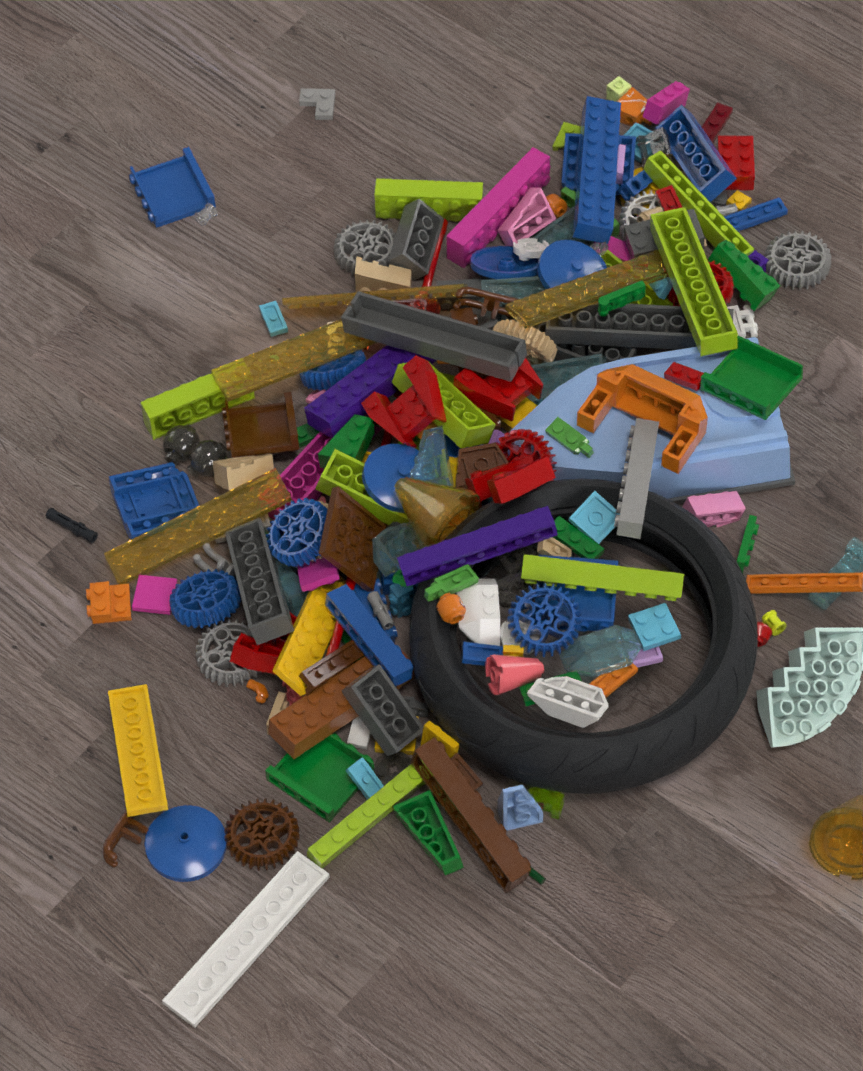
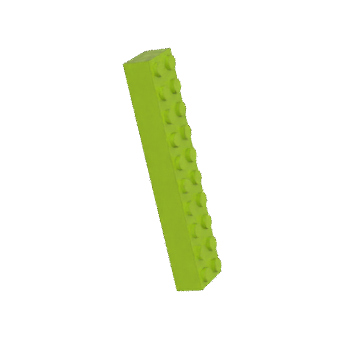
(693, 282)

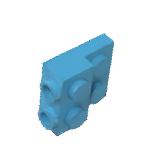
(401, 599)

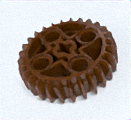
(262, 834)

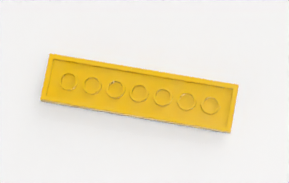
(309, 639)
(137, 750)

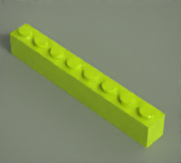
(713, 224)
(604, 576)
(365, 817)

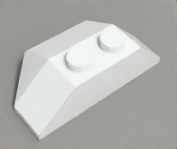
(482, 613)
(569, 700)

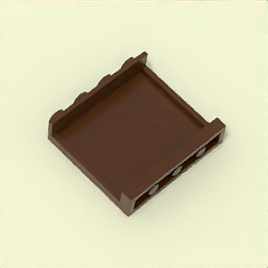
(261, 428)

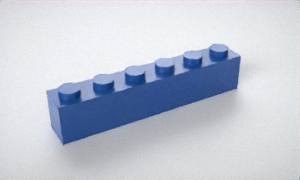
(368, 634)

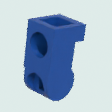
(634, 185)

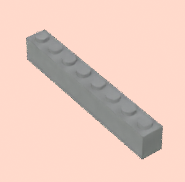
(637, 479)

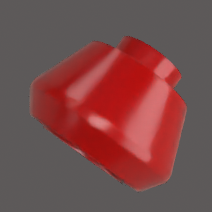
(764, 633)

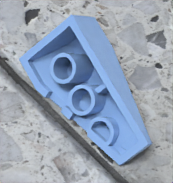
(518, 808)

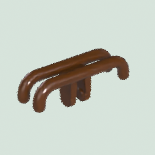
(491, 301)
(120, 830)

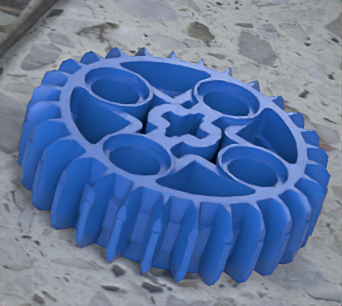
(332, 372)
(300, 526)
(205, 598)
(543, 611)

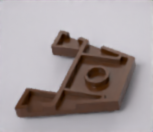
(477, 458)

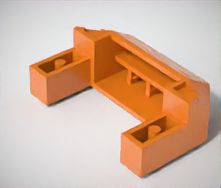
(652, 399)

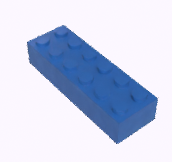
(697, 153)

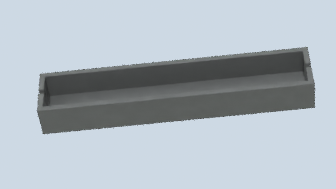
(434, 336)

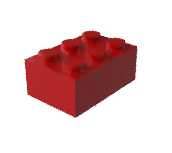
(739, 156)

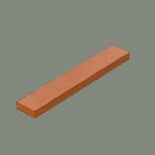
(805, 583)

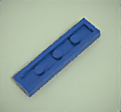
(757, 214)

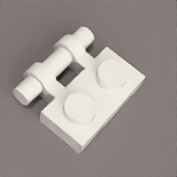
(747, 314)

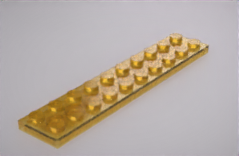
(586, 290)
(346, 298)
(286, 359)
(198, 526)

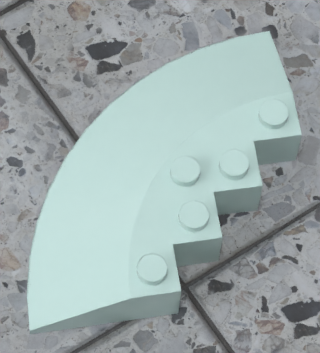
(813, 687)

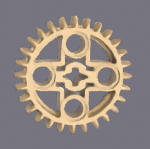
(538, 345)

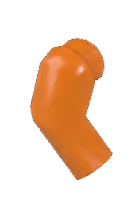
(260, 690)

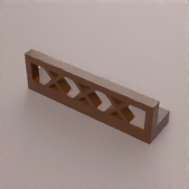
(330, 666)

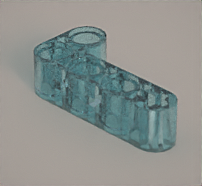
(850, 563)

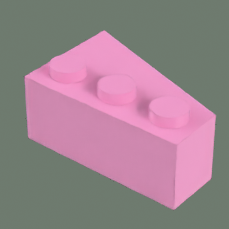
(527, 217)
(716, 508)

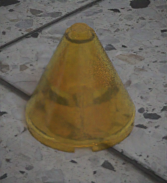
(434, 508)
(838, 839)

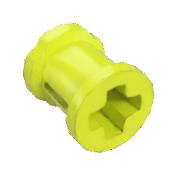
(774, 622)

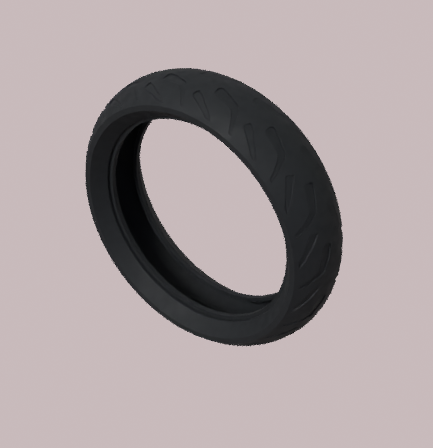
(607, 758)

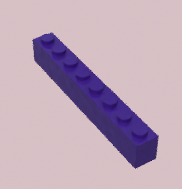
(477, 546)

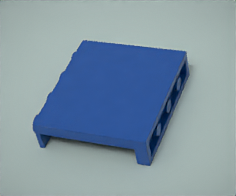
(172, 189)
(595, 606)

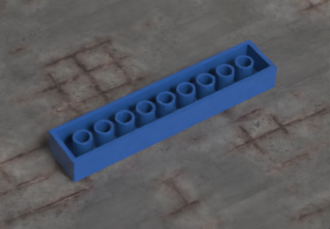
(597, 170)

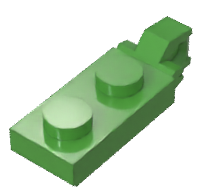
(569, 437)
(451, 583)

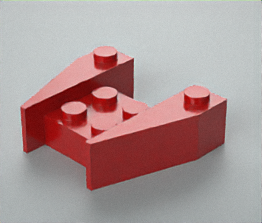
(498, 394)
(413, 408)
(511, 479)
(261, 656)

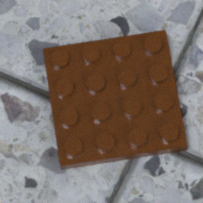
(349, 538)

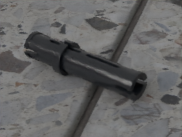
(78, 528)

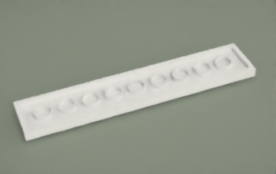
(245, 939)

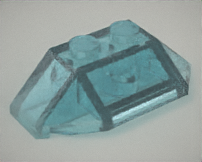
(601, 651)

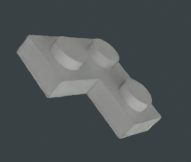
(322, 99)

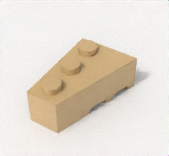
(378, 277)
(238, 470)

